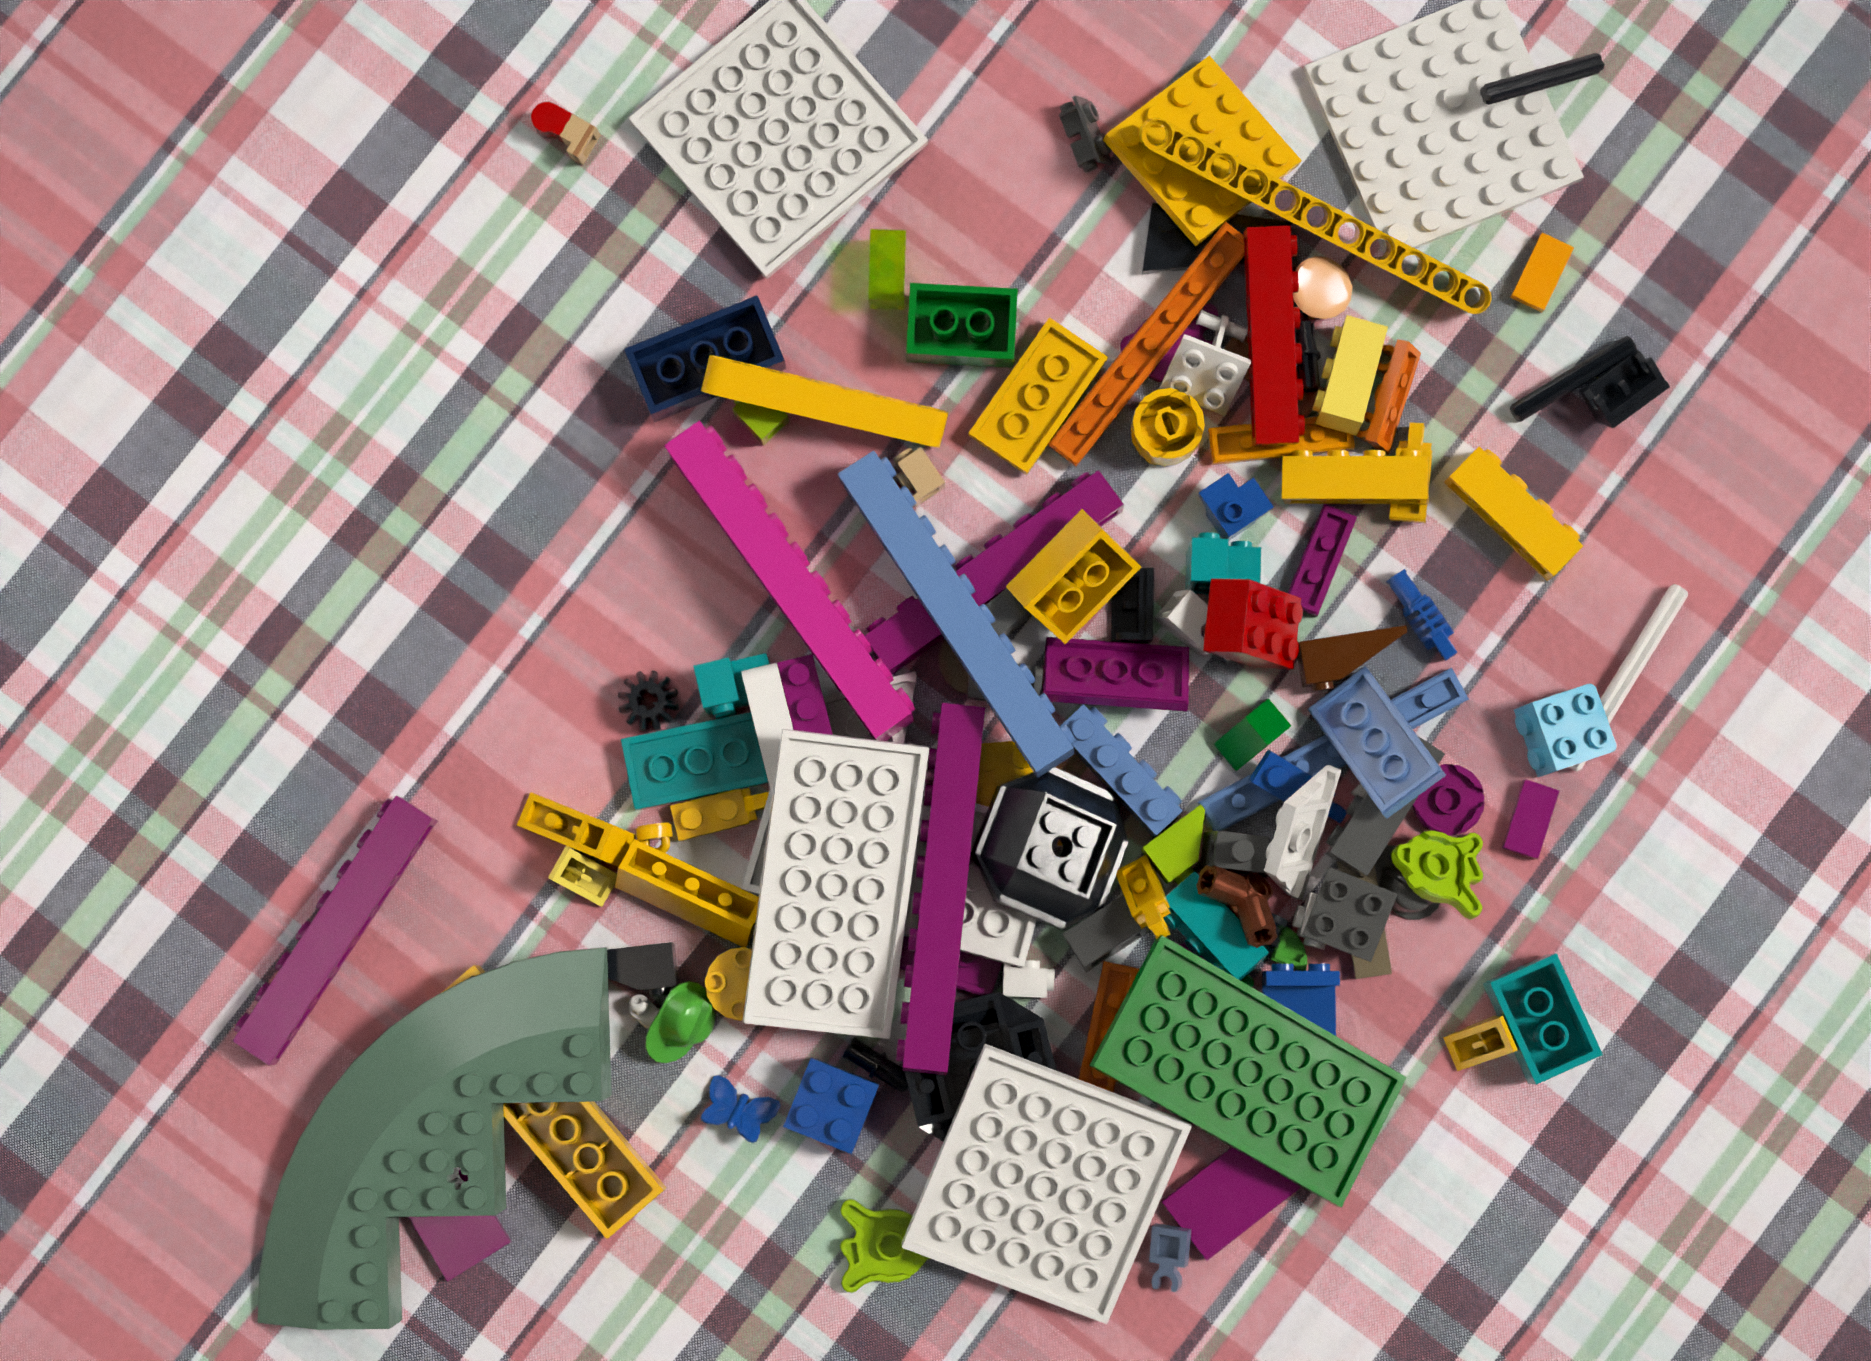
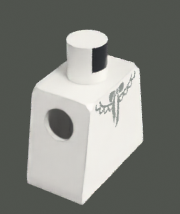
(1184, 617)

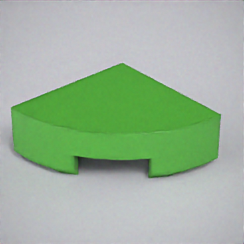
(1290, 950)

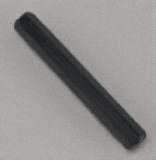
(1541, 78)
(1572, 379)

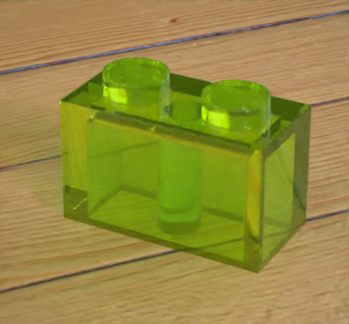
(887, 269)

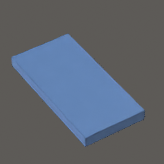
(1376, 742)

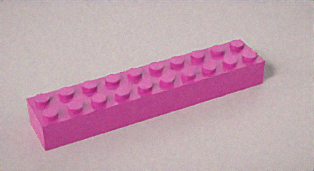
(793, 588)

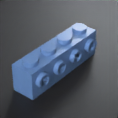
(1121, 774)

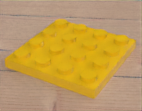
(1218, 112)

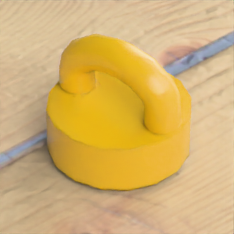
(655, 832)

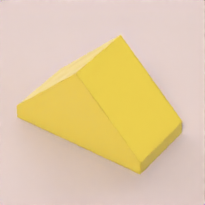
(583, 876)

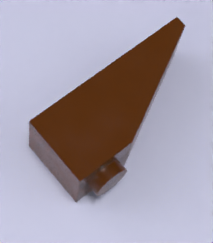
(1334, 657)

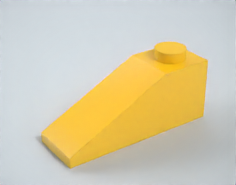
(575, 829)

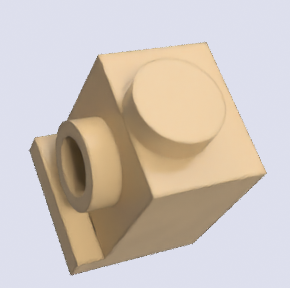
(918, 474)

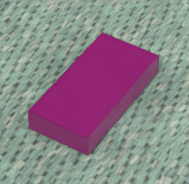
(1530, 819)

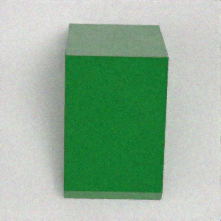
(1252, 735)

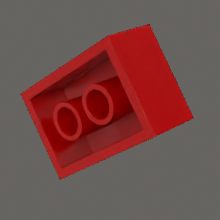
(1252, 624)

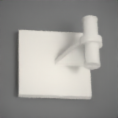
(1205, 368)

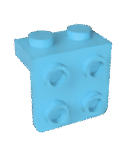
(1565, 729)

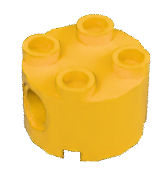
(1167, 427)
(728, 982)

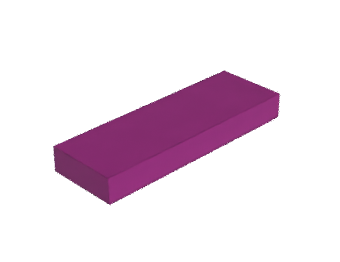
(1321, 558)

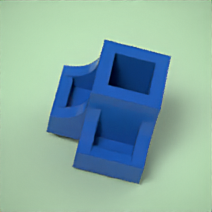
(1234, 507)

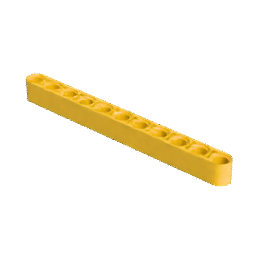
(1329, 226)

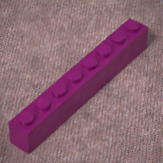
(912, 629)
(334, 930)

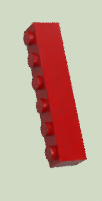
(1272, 336)

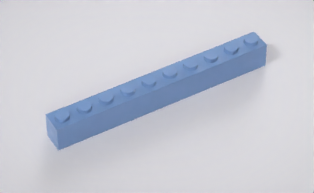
(956, 613)

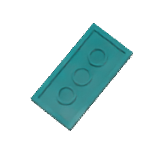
(693, 761)

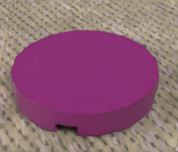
(1452, 802)

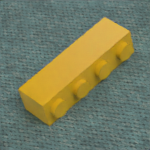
(1355, 478)
(1514, 513)
(688, 893)

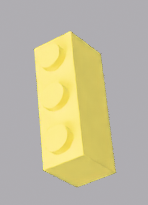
(1349, 374)

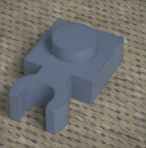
(1170, 1250)

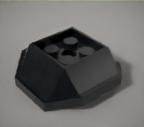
(1018, 852)
(976, 1022)

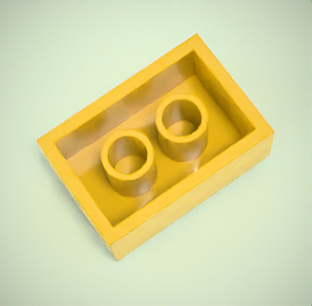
(1073, 576)

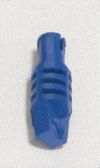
(1423, 615)

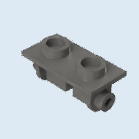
(1082, 120)

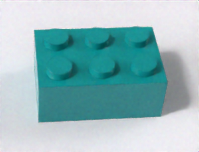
(1543, 1018)

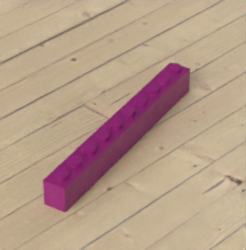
(943, 889)

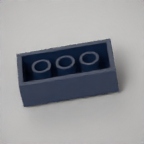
(675, 362)

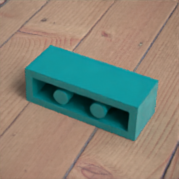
(1211, 930)

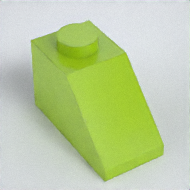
(1177, 847)

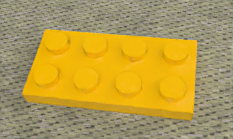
(1038, 396)

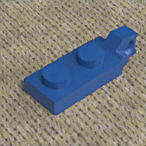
(1284, 779)

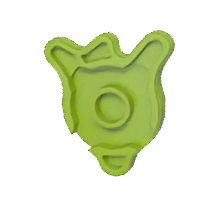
(1442, 869)
(877, 1246)

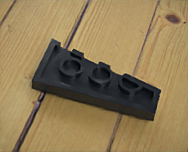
(1172, 250)

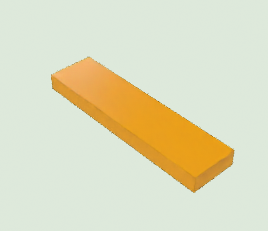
(1234, 443)

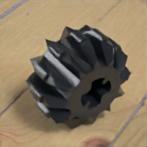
(641, 711)

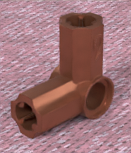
(1245, 898)

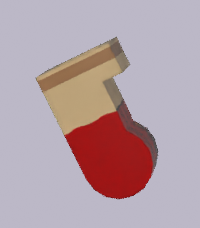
(559, 124)

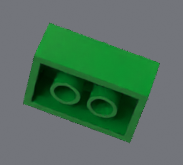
(961, 325)

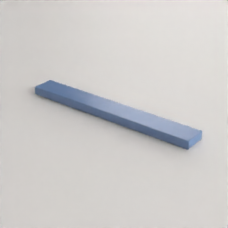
(1247, 798)

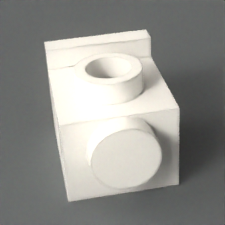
(1027, 981)

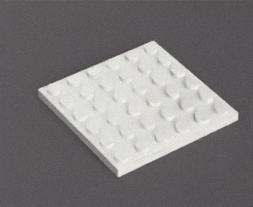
(778, 131)
(1423, 139)
(1046, 1184)

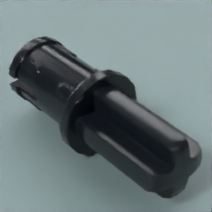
(1308, 368)
(876, 1064)

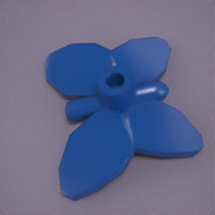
(739, 1114)

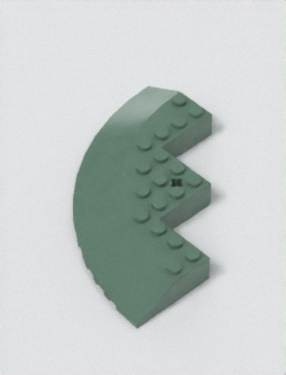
(416, 1115)

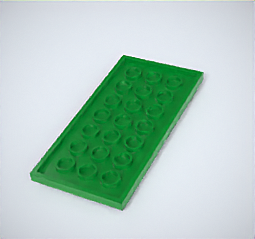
(1248, 1071)

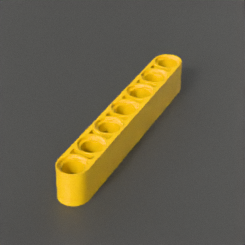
(824, 401)

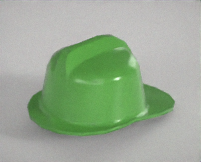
(680, 1023)

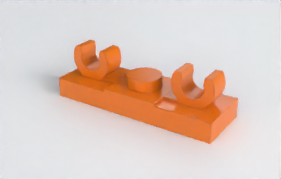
(1391, 395)

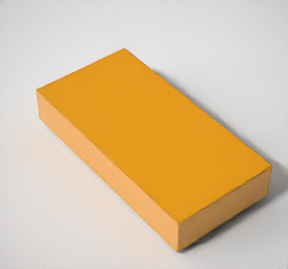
(1542, 272)

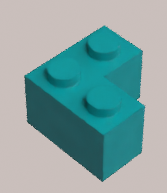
(1212, 558)
(723, 685)

